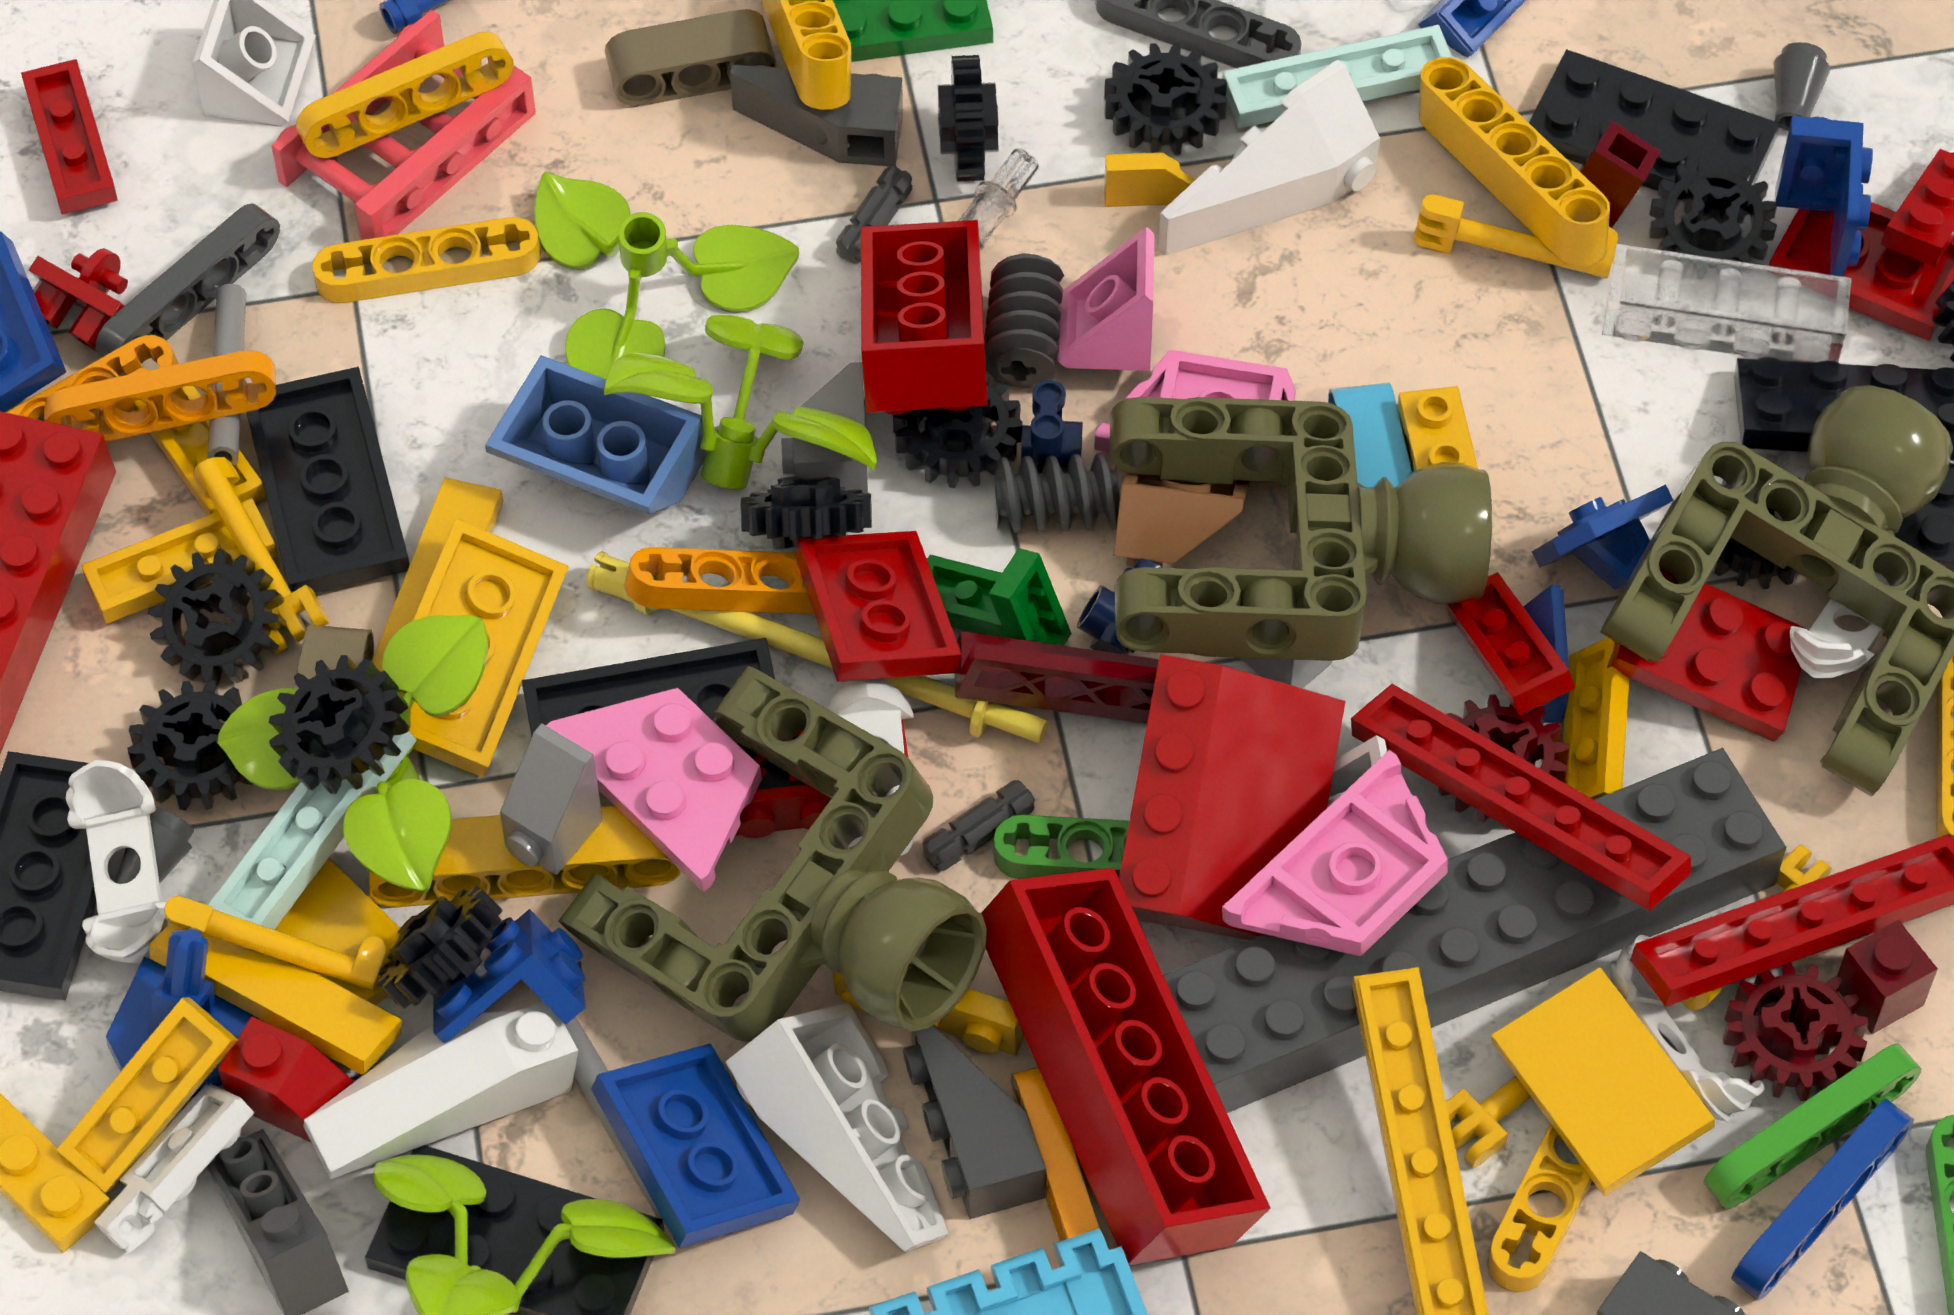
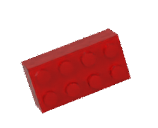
(922, 317)

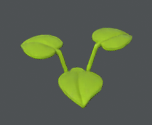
(586, 218)
(733, 444)
(408, 820)
(448, 1284)

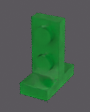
(1004, 604)

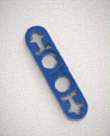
(1822, 1199)

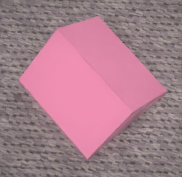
(1111, 311)

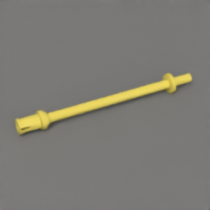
(611, 580)

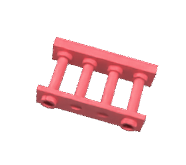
(424, 172)

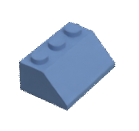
(608, 444)

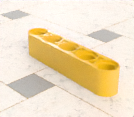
(813, 49)
(1514, 162)
(480, 858)

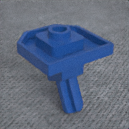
(1606, 537)
(158, 990)

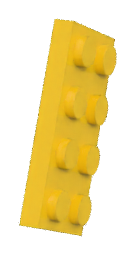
(513, 597)

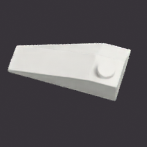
(1295, 165)
(434, 1089)
(823, 1095)

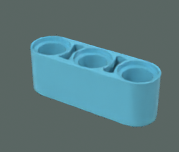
(1376, 432)

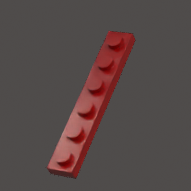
(1524, 797)
(1797, 922)

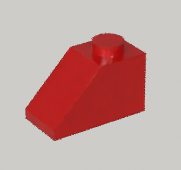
(280, 1076)

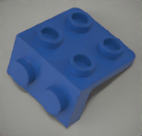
(1825, 173)
(516, 952)

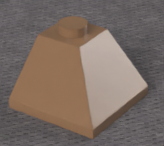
(1172, 517)

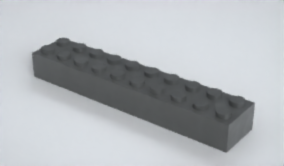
(1484, 932)

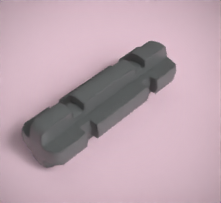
(875, 210)
(977, 825)

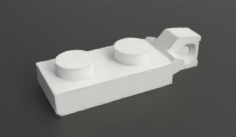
(172, 1164)

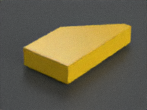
(1143, 179)

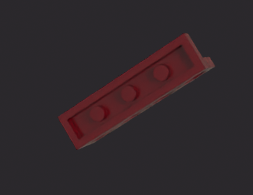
(1055, 677)

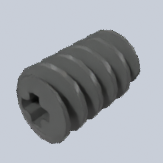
(1023, 320)
(1056, 492)

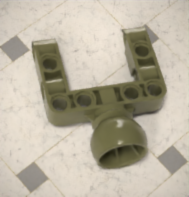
(1870, 468)
(1423, 532)
(898, 943)

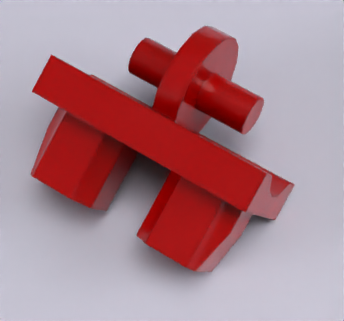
(60, 290)

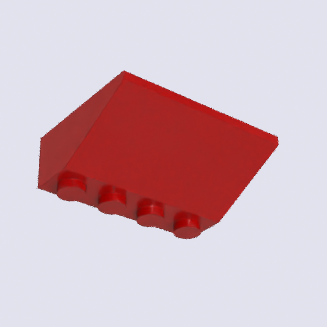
(1222, 788)

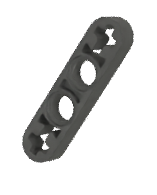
(1194, 29)
(193, 279)

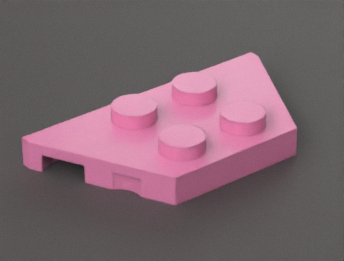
(1196, 375)
(669, 775)
(1348, 869)

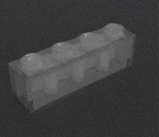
(1725, 306)

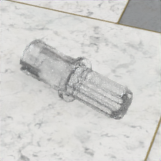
(997, 197)

